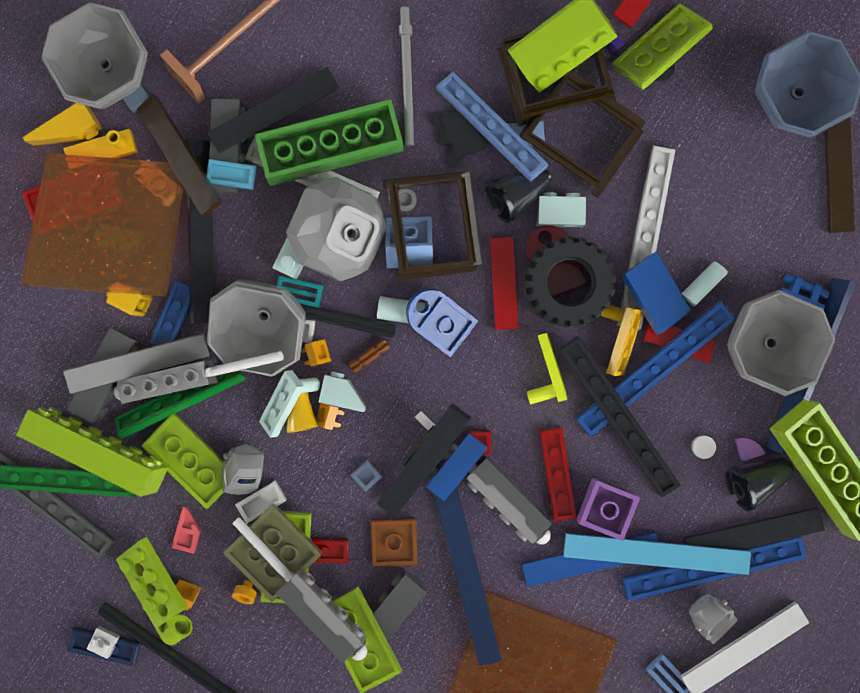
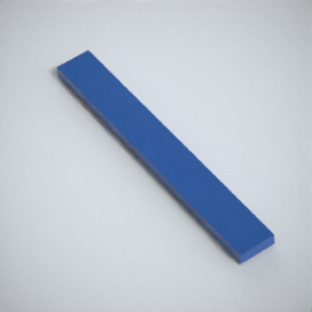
(662, 363)
(671, 579)

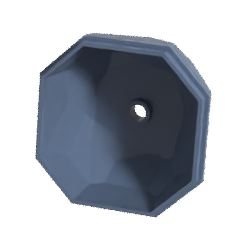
(821, 73)

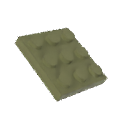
(283, 540)

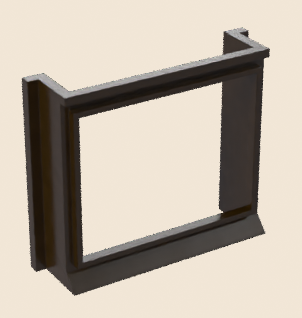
(516, 94)
(610, 106)
(469, 221)

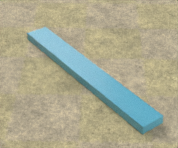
(657, 553)

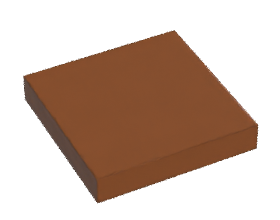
(394, 542)

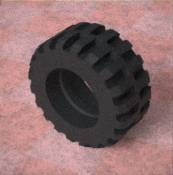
(599, 274)

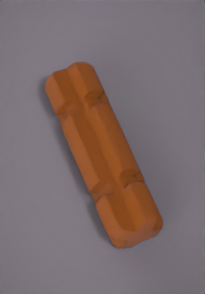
(369, 355)

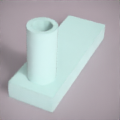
(284, 400)

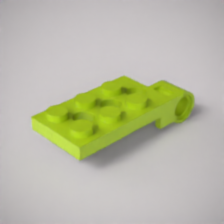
(168, 625)

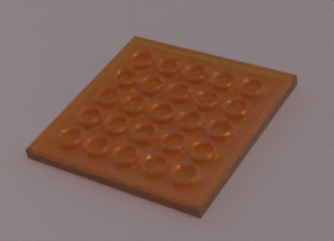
(104, 225)
(536, 654)

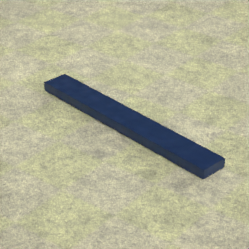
(834, 309)
(469, 579)

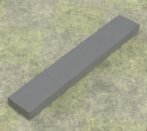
(136, 363)

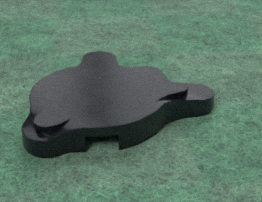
(460, 135)

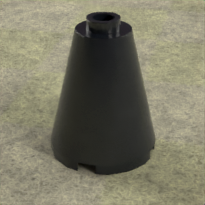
(515, 193)
(757, 481)

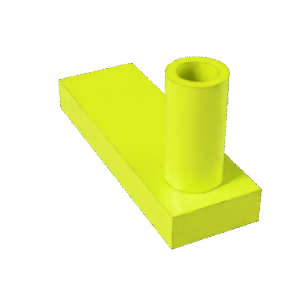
(557, 387)

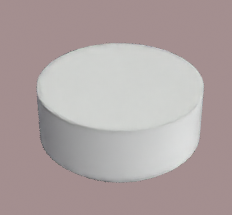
(703, 447)

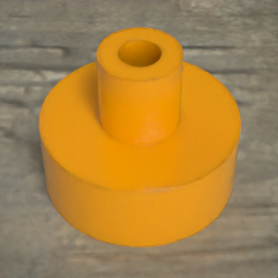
(244, 593)

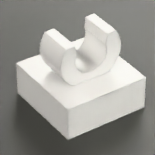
(103, 642)

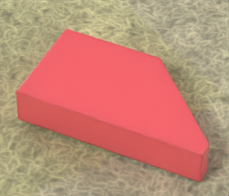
(187, 532)

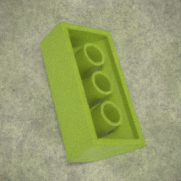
(562, 43)

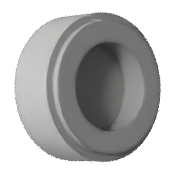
(407, 199)

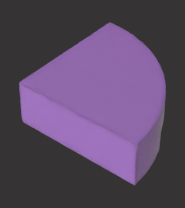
(748, 448)

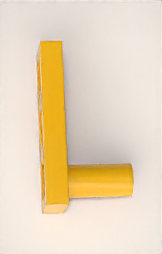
(112, 145)
(630, 322)

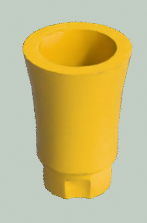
(301, 415)

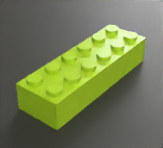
(92, 450)
(823, 462)

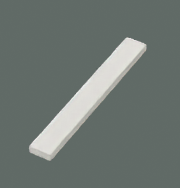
(650, 213)

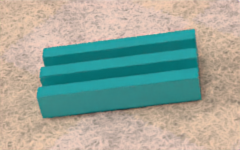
(318, 296)

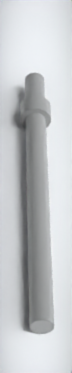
(405, 33)

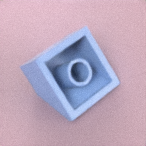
(417, 241)

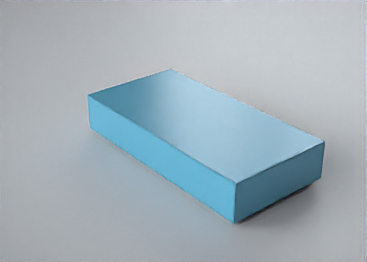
(231, 174)

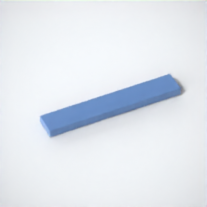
(492, 126)

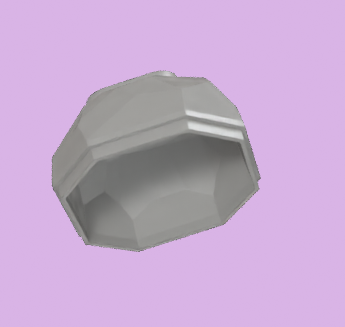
(80, 47)
(322, 224)
(242, 332)
(799, 339)

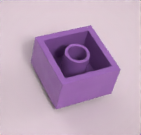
(607, 509)

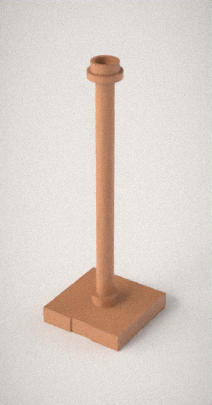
(185, 75)

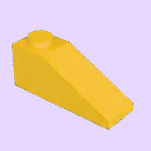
(71, 125)

